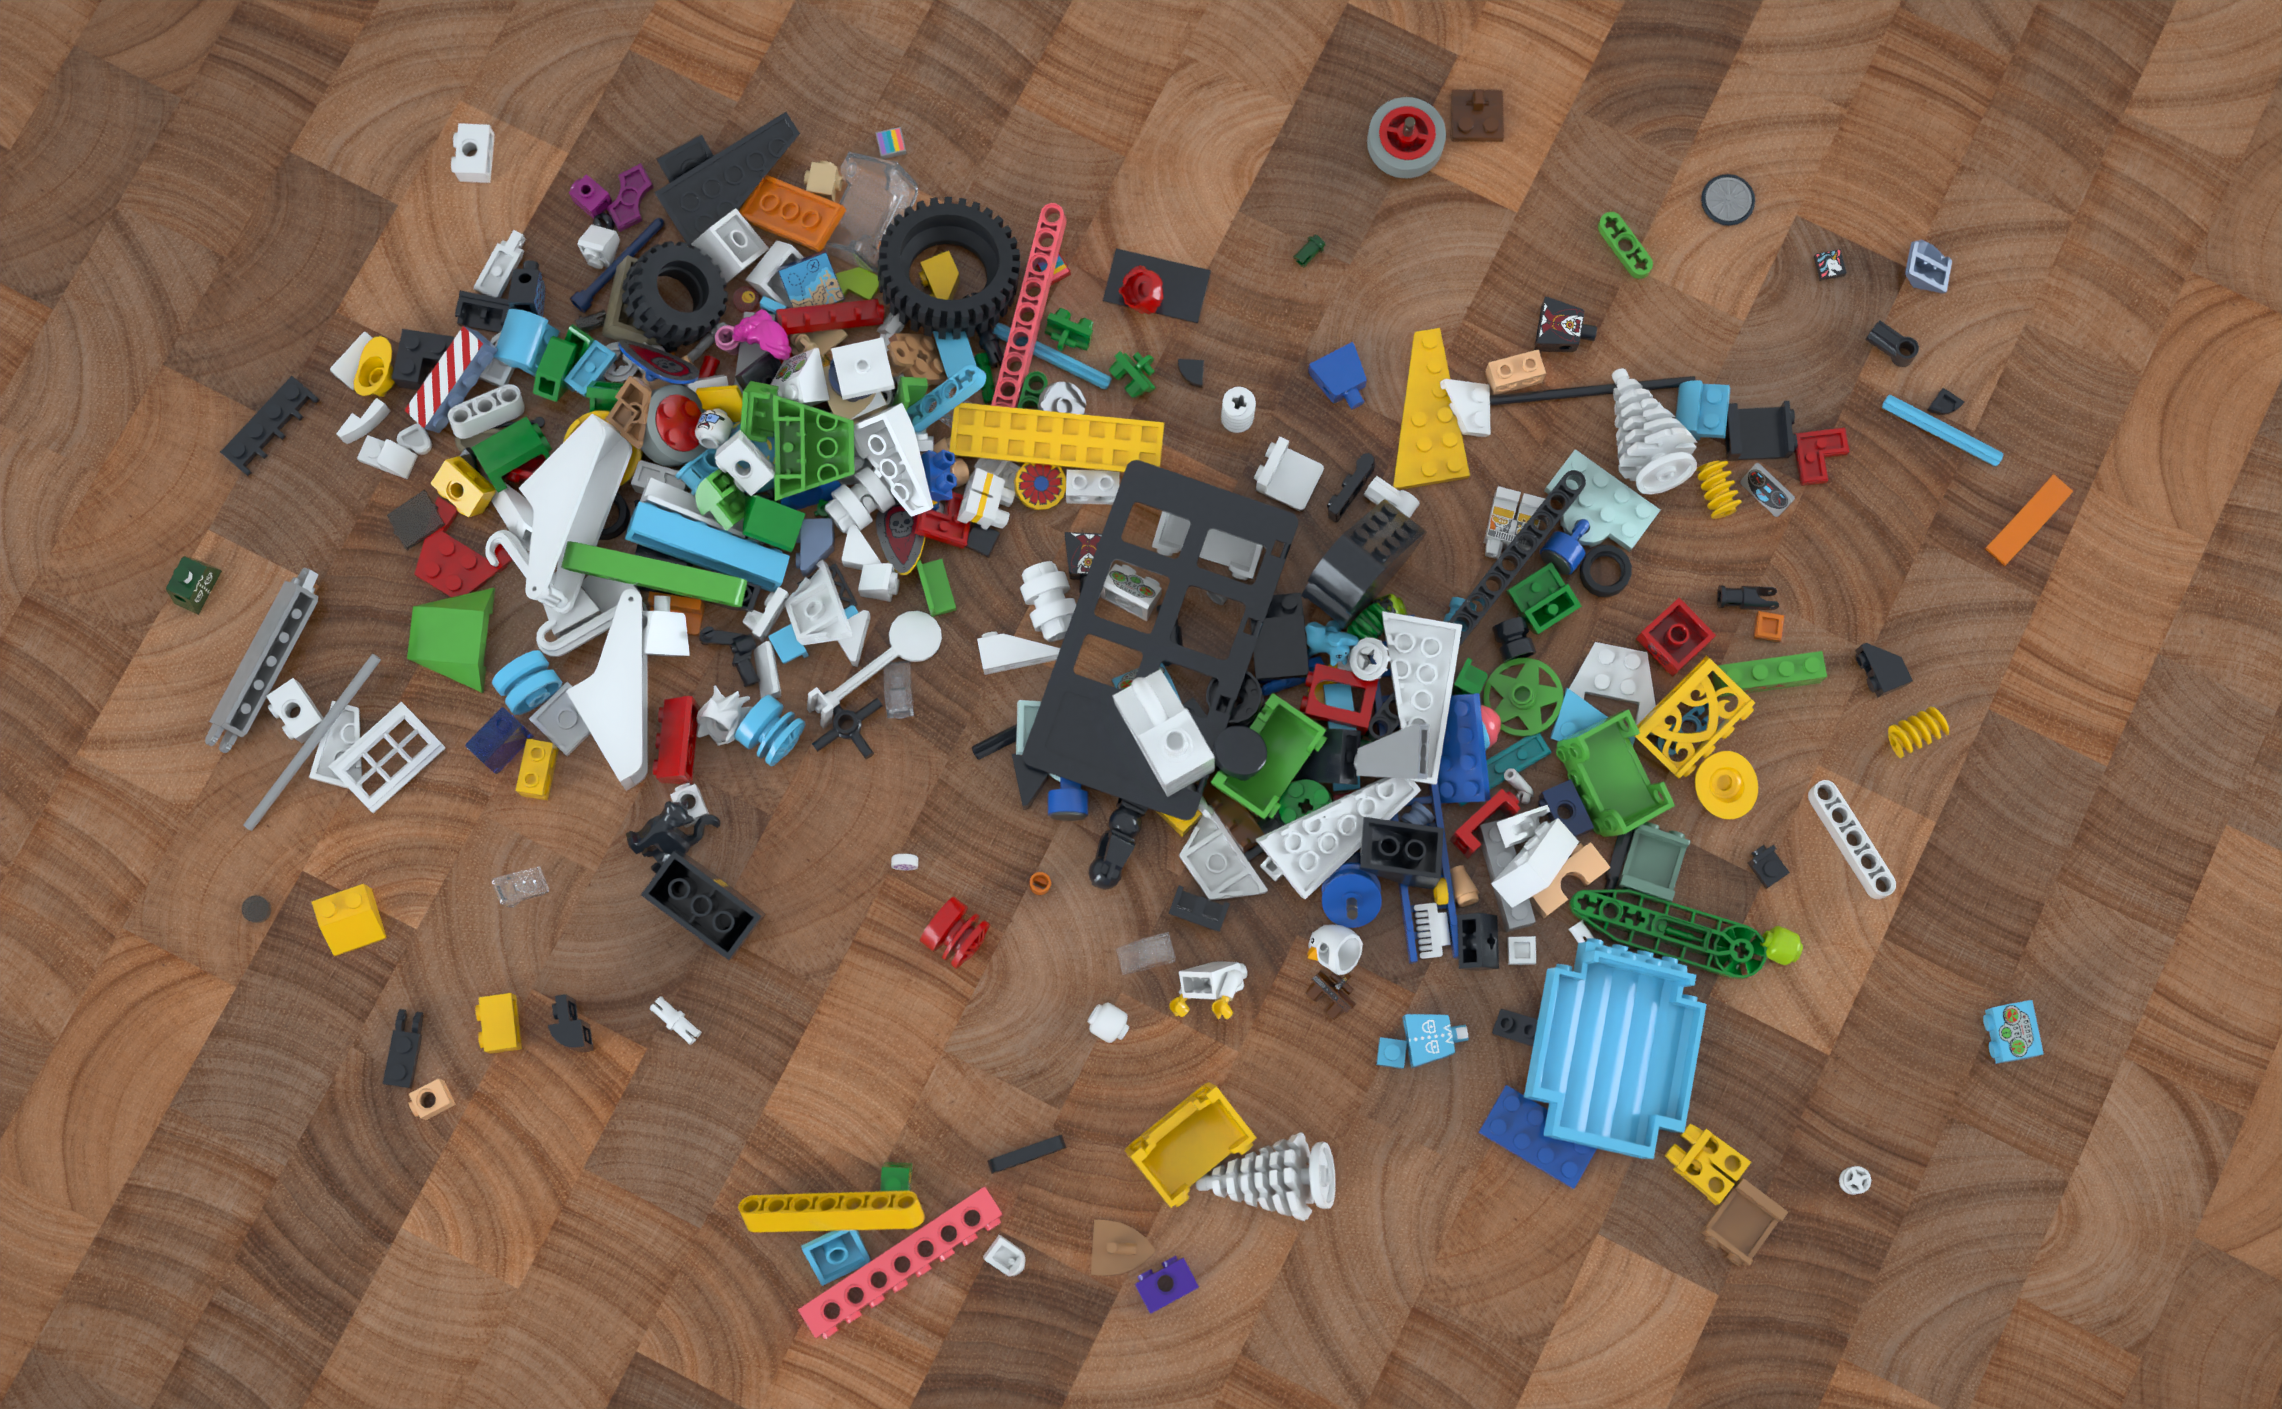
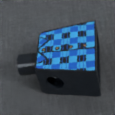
(527, 289)

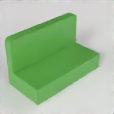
(910, 391)
(936, 587)

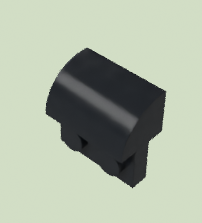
(570, 1031)

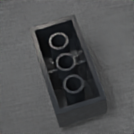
(703, 904)

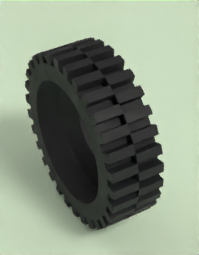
(955, 226)

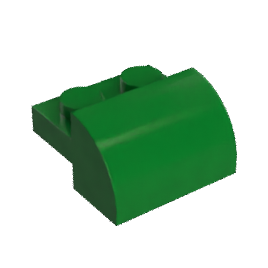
(1543, 598)

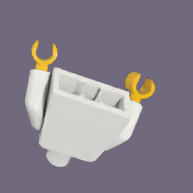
(1210, 982)

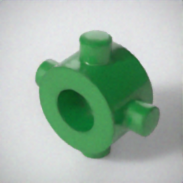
(820, 509)

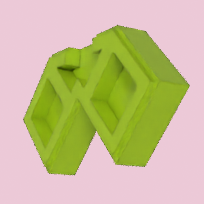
(859, 282)

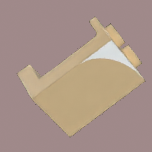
(854, 410)

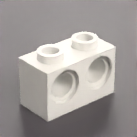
(1091, 486)

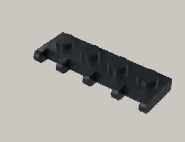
(267, 424)

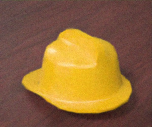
(375, 368)

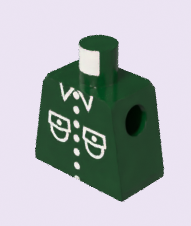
(192, 583)

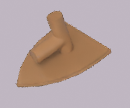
(1117, 1248)

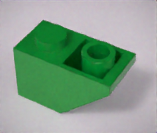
(554, 368)

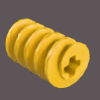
(1718, 489)
(1915, 729)

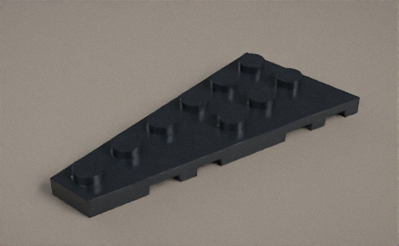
(726, 179)

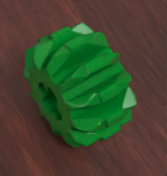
(1368, 623)

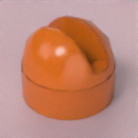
(1040, 879)

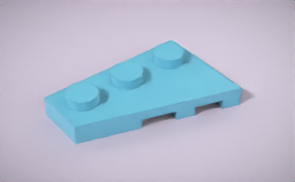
(1575, 716)

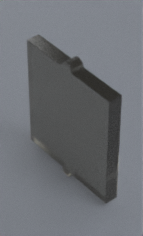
(415, 520)

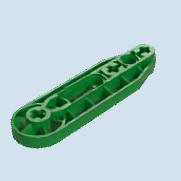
(1654, 925)

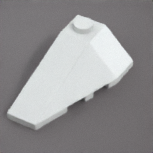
(893, 450)

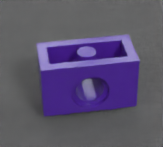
(1183, 1284)

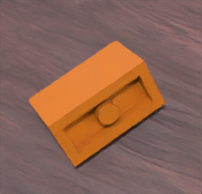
(692, 609)

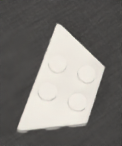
(817, 609)
(1219, 863)

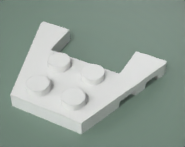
(1617, 675)

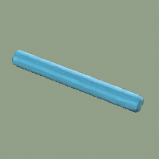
(1058, 359)
(1942, 430)

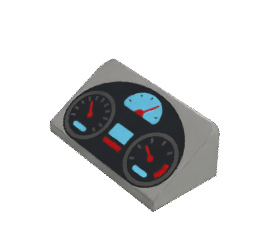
(1767, 490)

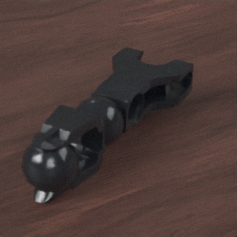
(1116, 844)

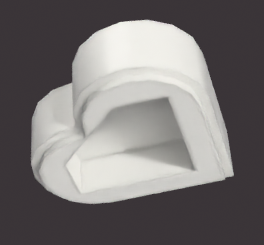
(415, 439)

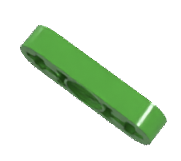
(1641, 256)

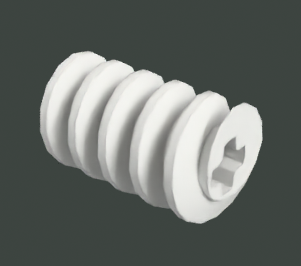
(1238, 409)

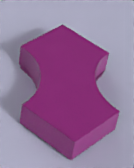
(626, 207)

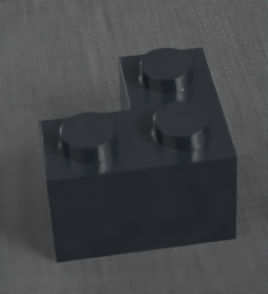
(416, 355)

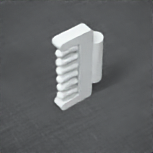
(1438, 929)

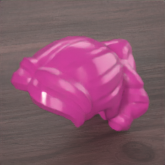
(764, 331)

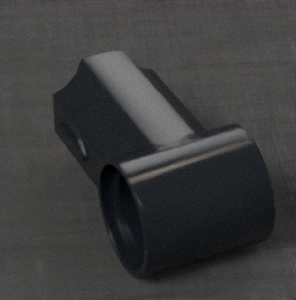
(1891, 341)

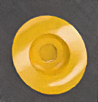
(1726, 785)

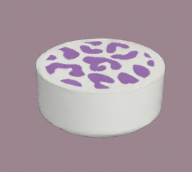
(904, 862)

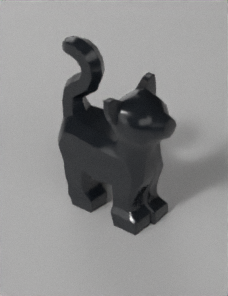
(662, 837)

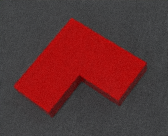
(1812, 451)
(944, 526)

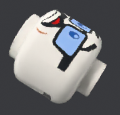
(713, 428)

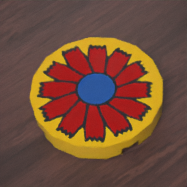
(1040, 485)

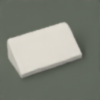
(347, 364)
(767, 670)

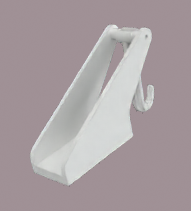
(569, 503)
(616, 695)

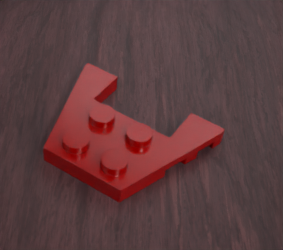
(452, 565)

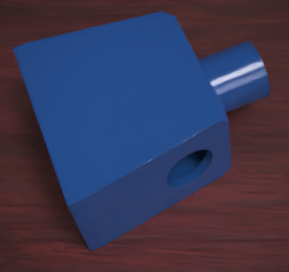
(1340, 375)

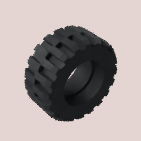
(695, 273)

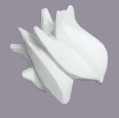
(721, 717)

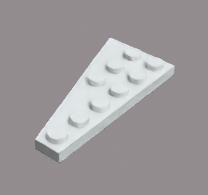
(1324, 839)

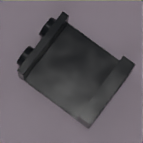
(1760, 433)

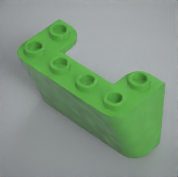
(1611, 776)

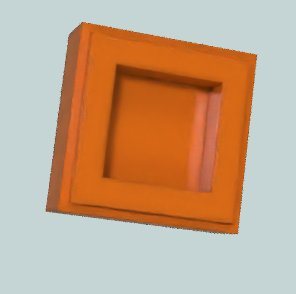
(1768, 626)

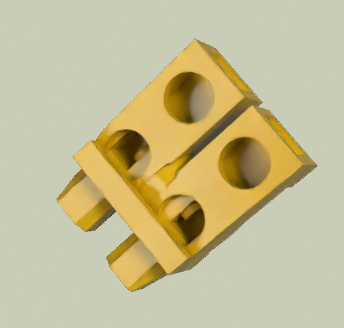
(1698, 1163)

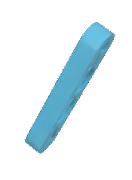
(967, 381)

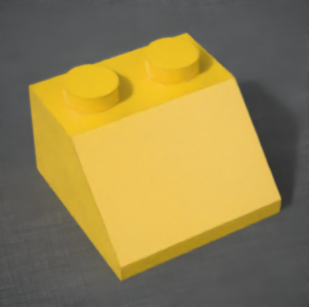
(349, 919)

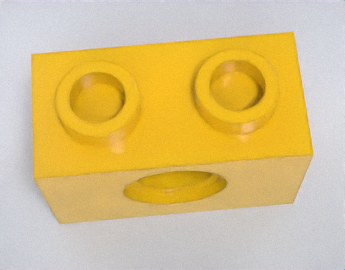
(477, 490)

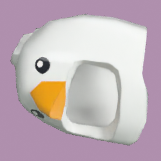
(1335, 948)

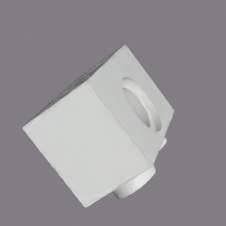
(477, 167)
(742, 449)
(291, 696)

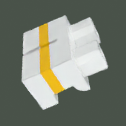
(982, 499)

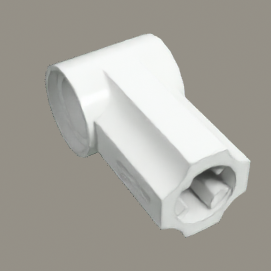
(1380, 490)

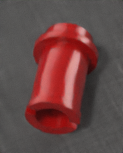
(708, 367)

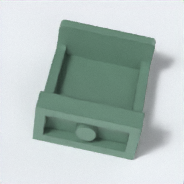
(1653, 861)

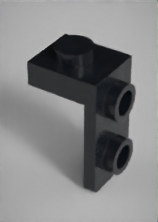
(1515, 1027)

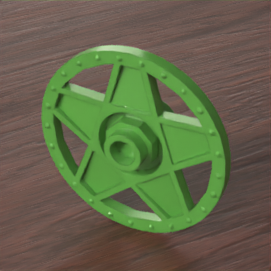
(1524, 696)

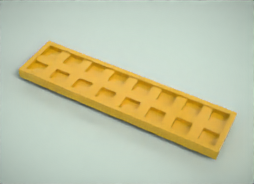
(1054, 437)

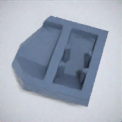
(1928, 267)

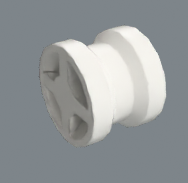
(1860, 1178)

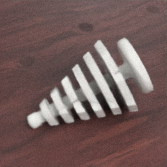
(1649, 441)
(1278, 1178)

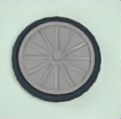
(1728, 199)

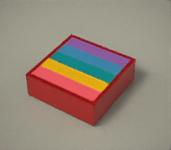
(1061, 270)

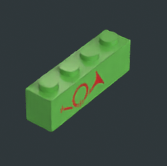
(1774, 673)

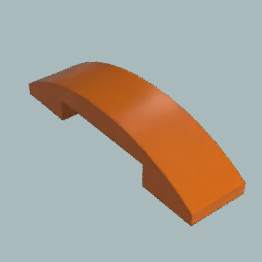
(2029, 520)

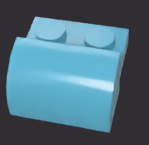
(524, 340)
(1703, 408)

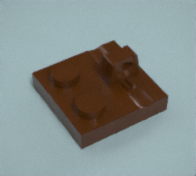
(1477, 115)

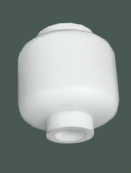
(1108, 1022)

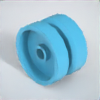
(526, 682)

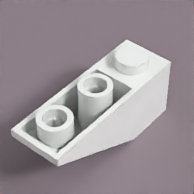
(516, 514)

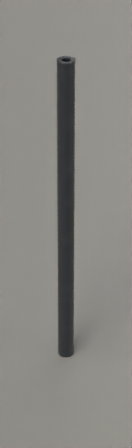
(1583, 391)

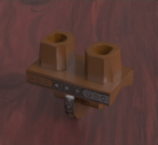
(1324, 985)

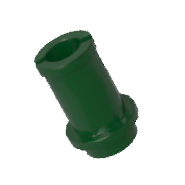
(1309, 250)

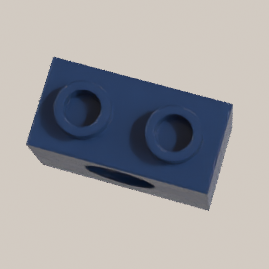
(1566, 796)

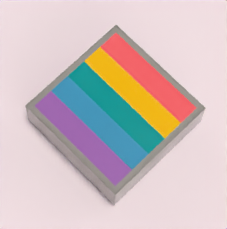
(891, 143)

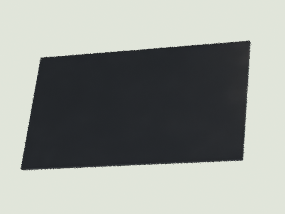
(1181, 284)

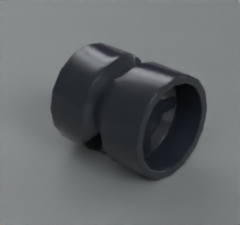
(1514, 639)

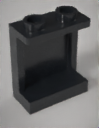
(1334, 760)

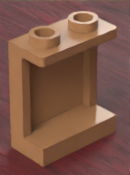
(1743, 1222)

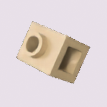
(823, 179)

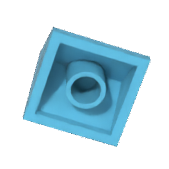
(836, 1254)

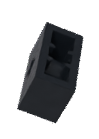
(1478, 941)

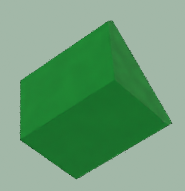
(771, 522)

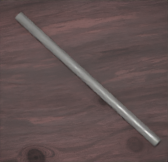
(312, 742)

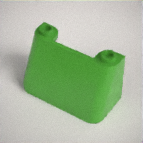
(1289, 742)

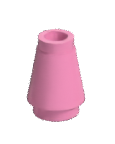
(725, 341)

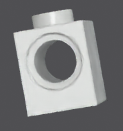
(685, 791)

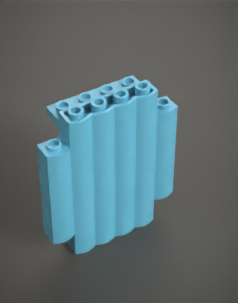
(1616, 1049)

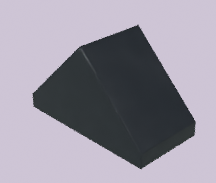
(1029, 780)

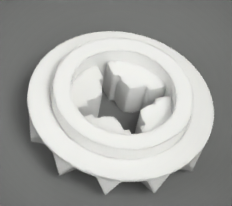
(622, 372)
(1359, 662)

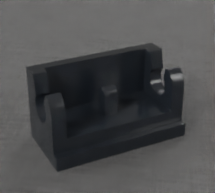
(481, 311)

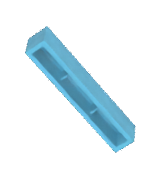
(706, 546)

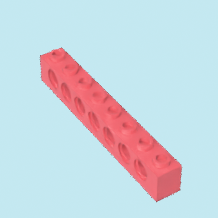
(815, 1311)

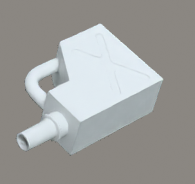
(1165, 732)

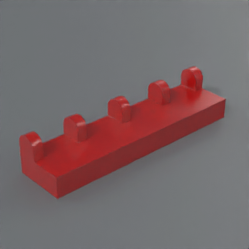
(830, 316)

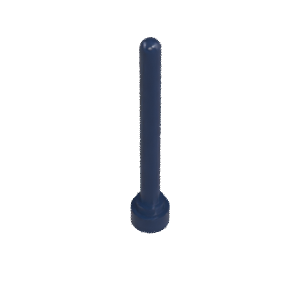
(583, 299)

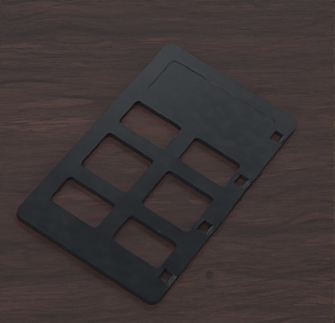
(1077, 723)

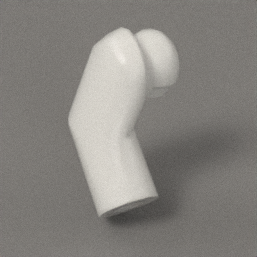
(1524, 790)

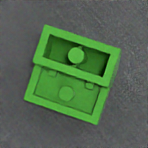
(722, 498)

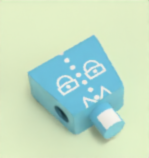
(1431, 1037)

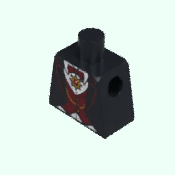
(1561, 327)
(1080, 553)

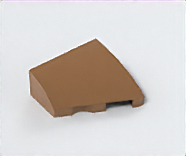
(631, 410)

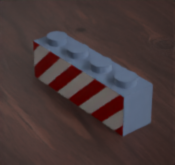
(451, 379)

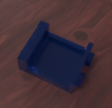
(499, 740)

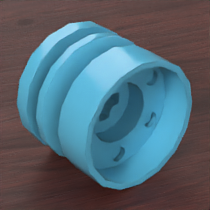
(766, 727)

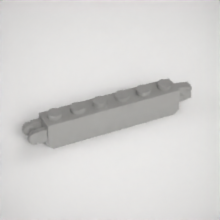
(263, 660)

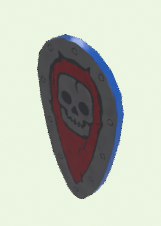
(659, 363)

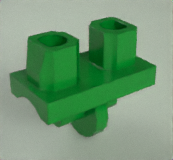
(1069, 332)
(1125, 365)

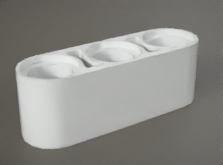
(474, 412)

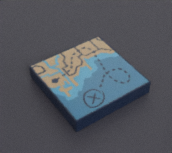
(811, 281)

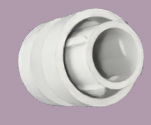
(846, 505)
(1045, 589)

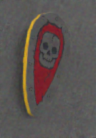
(899, 539)

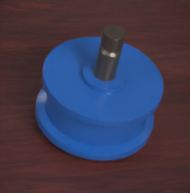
(1351, 896)

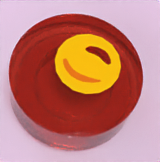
(746, 299)

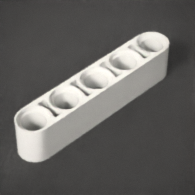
(1864, 846)

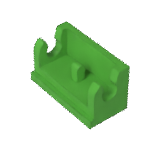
(758, 411)

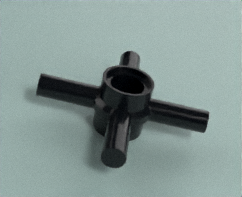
(852, 733)

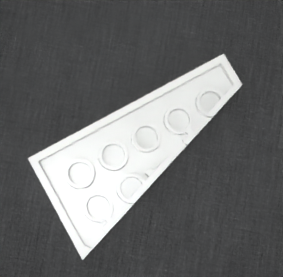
(1422, 676)

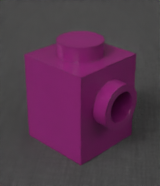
(590, 196)

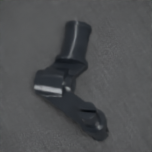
(741, 647)

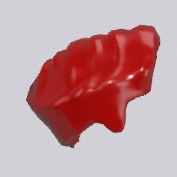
(1142, 290)

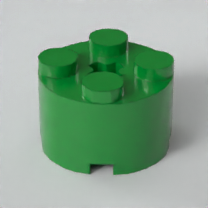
(1300, 793)

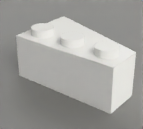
(1536, 863)

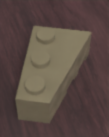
(617, 323)

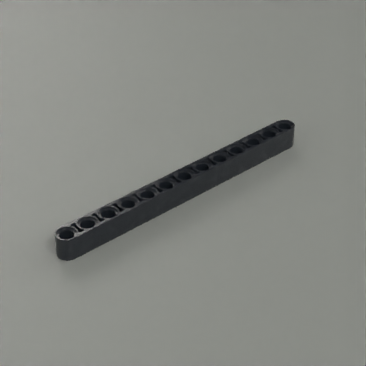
(1500, 575)

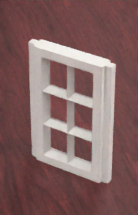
(369, 740)

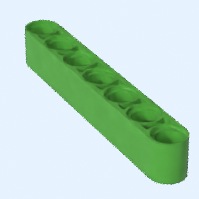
(654, 574)

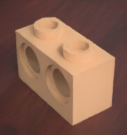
(1515, 372)

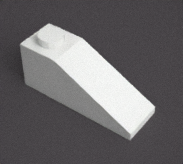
(1009, 652)

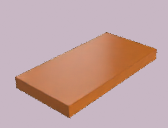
(792, 213)

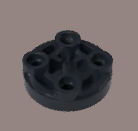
(1240, 752)

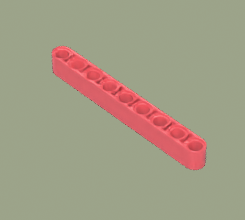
(1026, 304)

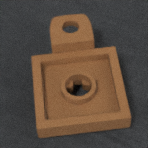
(915, 357)

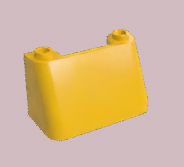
(1189, 1143)

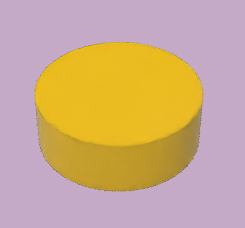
(1441, 892)

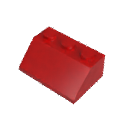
(676, 740)

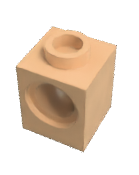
(443, 1099)

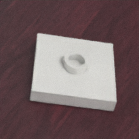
(862, 368)

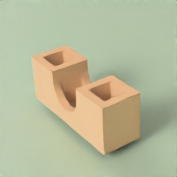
(1584, 864)

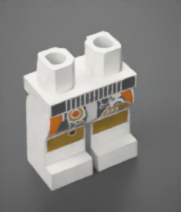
(1501, 523)

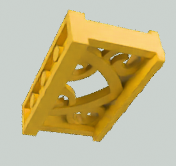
(1694, 680)

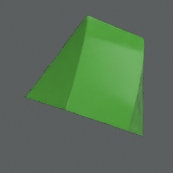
(809, 447)
(453, 636)

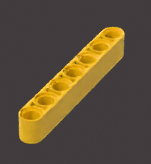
(831, 1211)

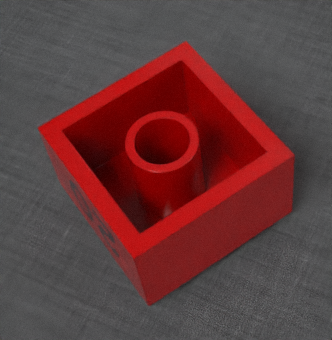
(1675, 637)

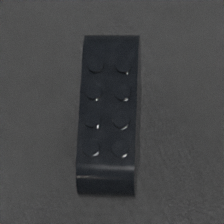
(1363, 562)

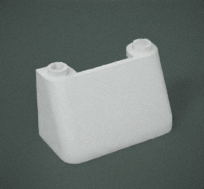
(1218, 547)

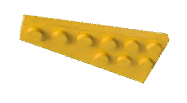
(1430, 437)

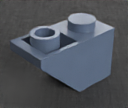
(817, 543)

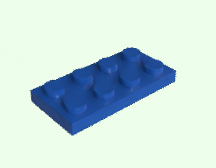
(1463, 756)
(1519, 1128)

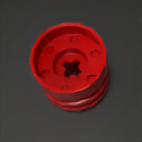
(954, 932)

